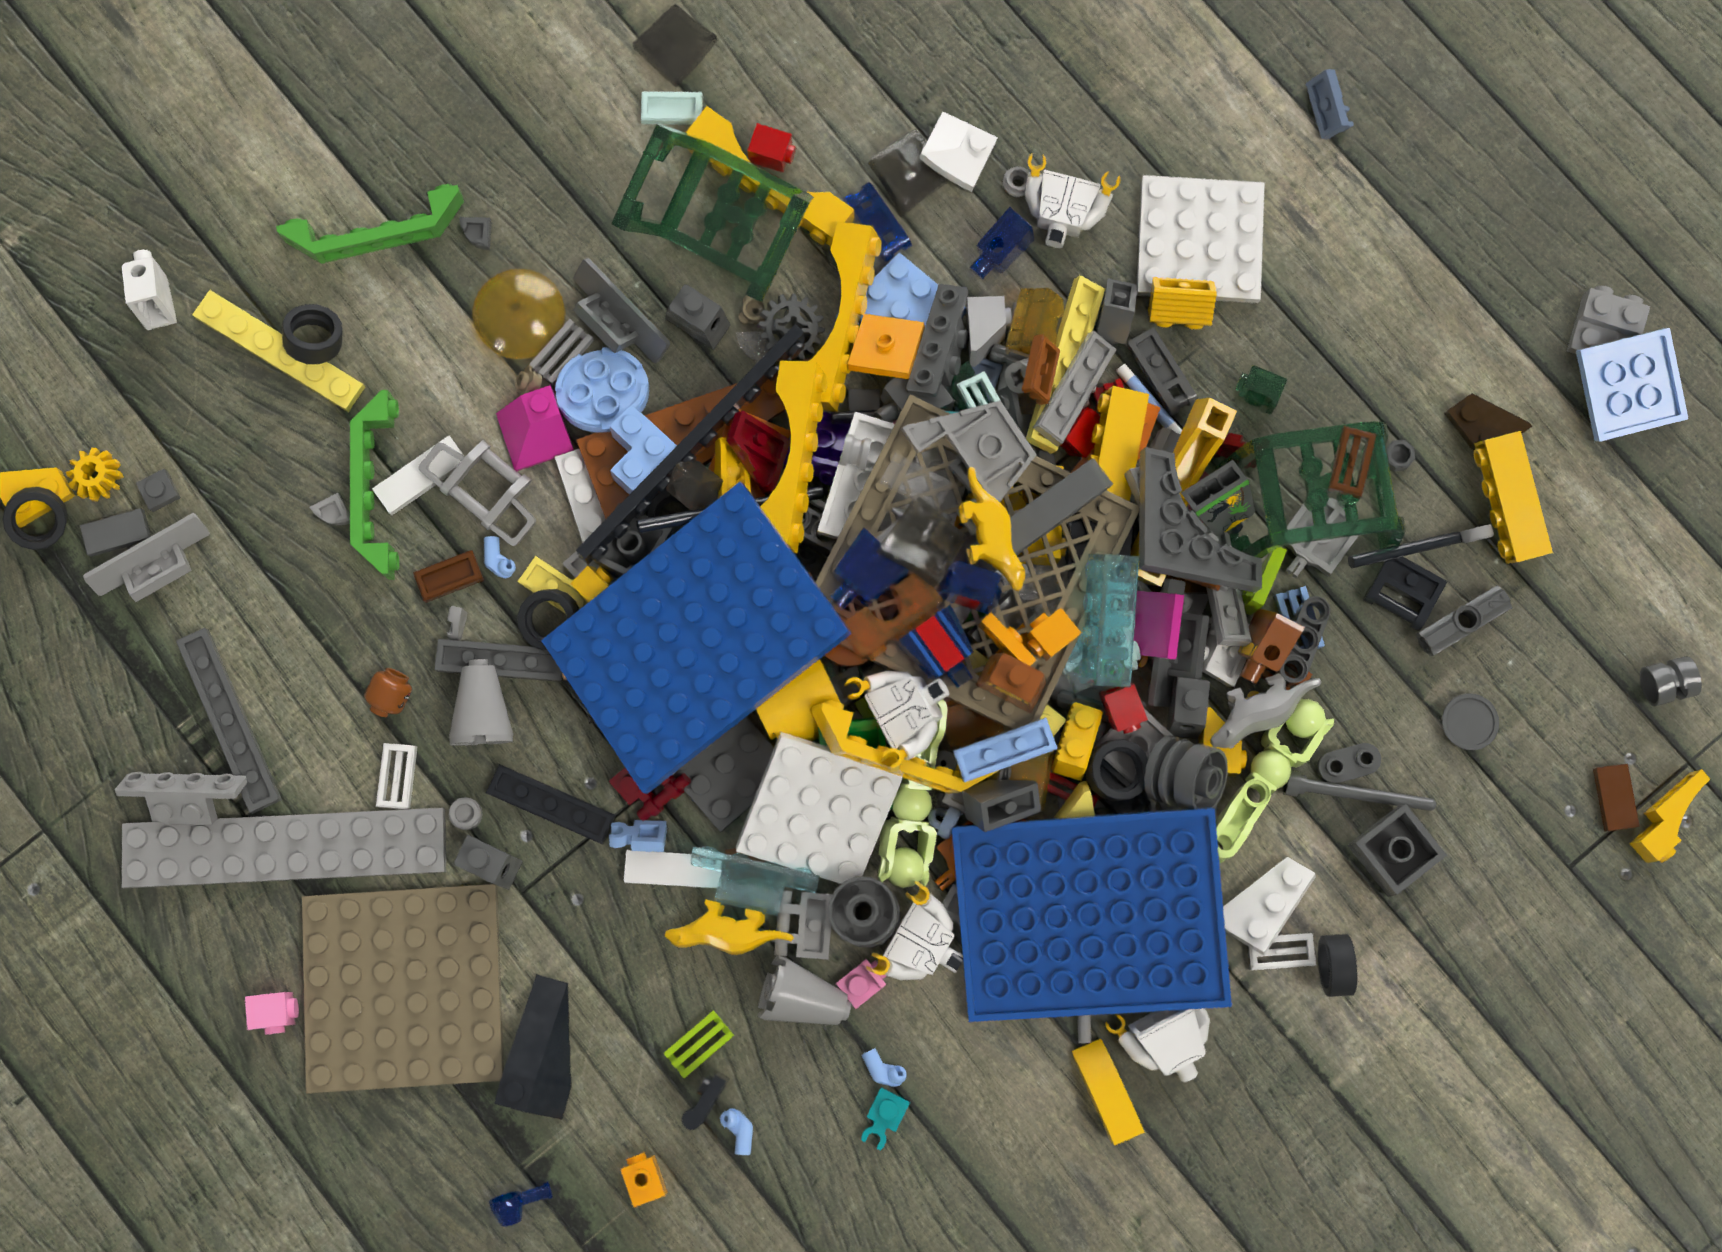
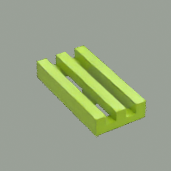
(677, 1062)

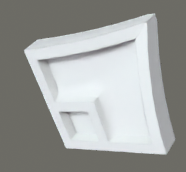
(958, 150)

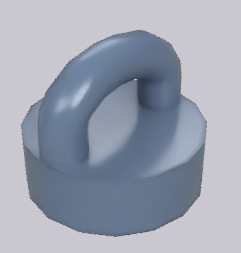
(950, 820)

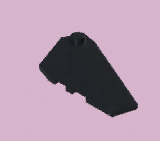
(538, 1064)

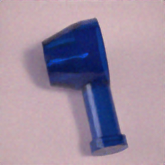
(509, 1206)

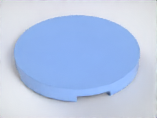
(600, 387)

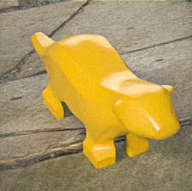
(992, 533)
(725, 932)

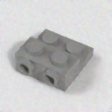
(1607, 318)

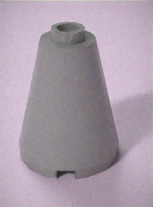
(480, 708)
(801, 996)

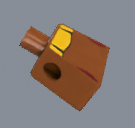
(1271, 643)
(1012, 681)

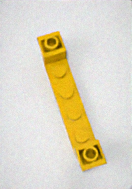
(834, 726)

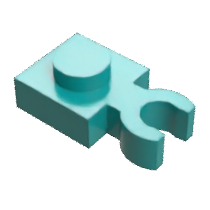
(886, 1113)

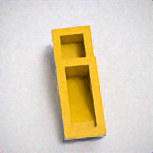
(1107, 1092)

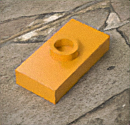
(1006, 639)

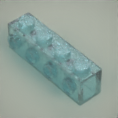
(1109, 620)

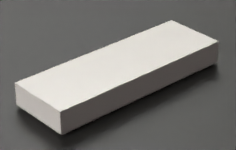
(411, 483)
(667, 869)

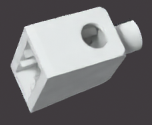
(147, 281)

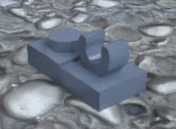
(1328, 104)

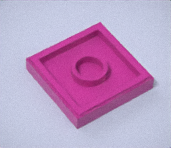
(1158, 623)

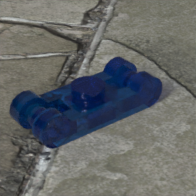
(880, 218)

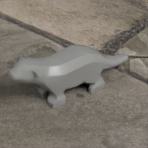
(1260, 711)

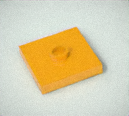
(886, 346)

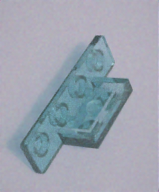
(752, 882)

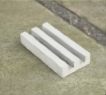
(409, 776)
(1252, 954)

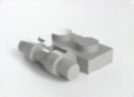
(814, 925)

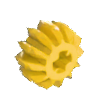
(86, 466)

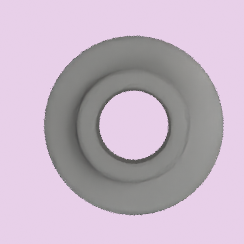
(1012, 174)

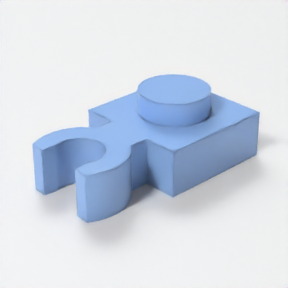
(643, 836)

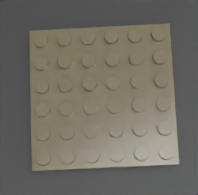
(402, 988)

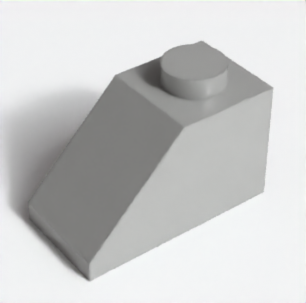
(986, 325)

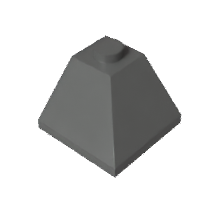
(632, 548)

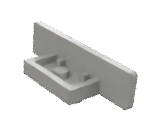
(150, 562)
(181, 796)

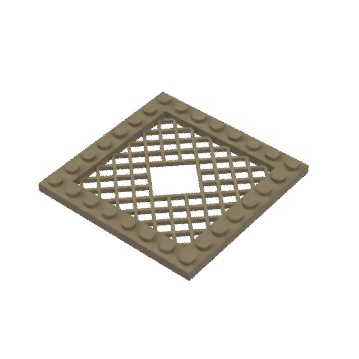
(1113, 523)

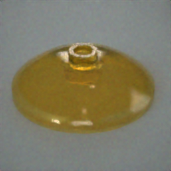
(523, 331)

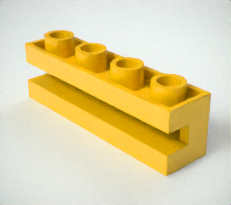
(1119, 435)
(1512, 497)

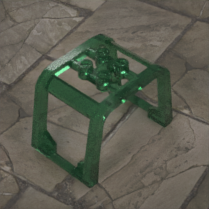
(658, 147)
(1388, 526)

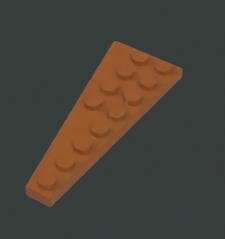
(603, 452)

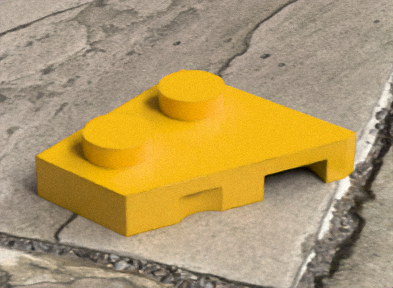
(46, 478)

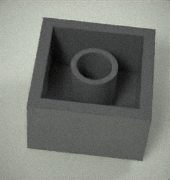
(1397, 850)

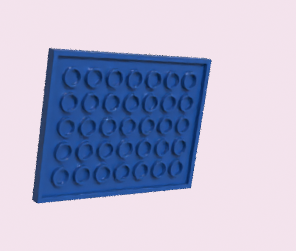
(695, 637)
(1092, 915)

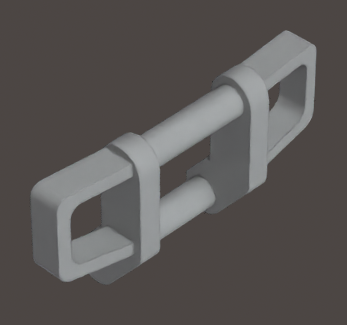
(451, 487)

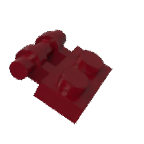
(653, 804)

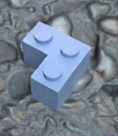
(645, 447)

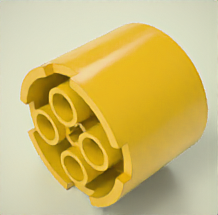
(792, 705)

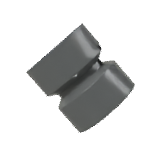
(1666, 682)

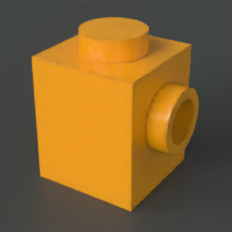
(1051, 634)
(643, 1179)

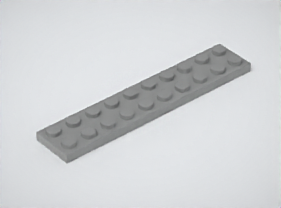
(284, 848)

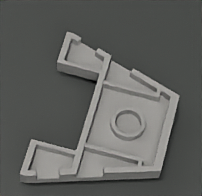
(983, 440)

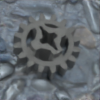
(791, 314)

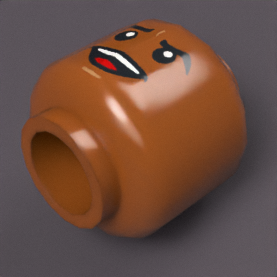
(388, 692)

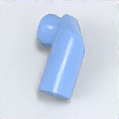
(494, 560)
(882, 1072)
(740, 1127)

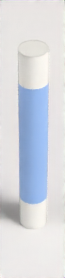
(1136, 385)

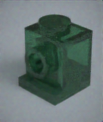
(1261, 388)

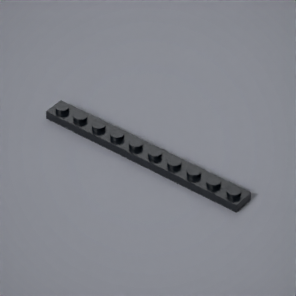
(702, 435)

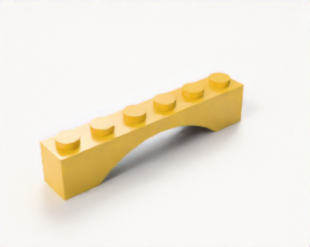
(825, 207)
(854, 252)
(801, 390)
(1196, 446)

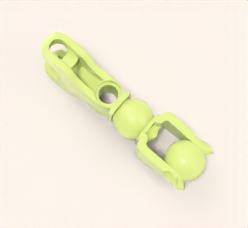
(1268, 773)
(911, 807)

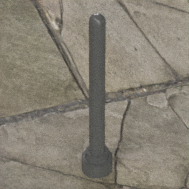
(1300, 784)

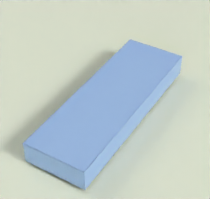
(1005, 749)

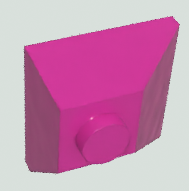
(534, 429)

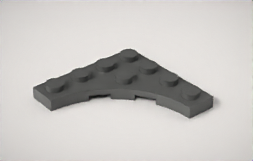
(1176, 540)

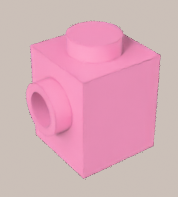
(271, 1012)

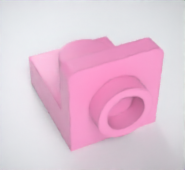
(861, 983)

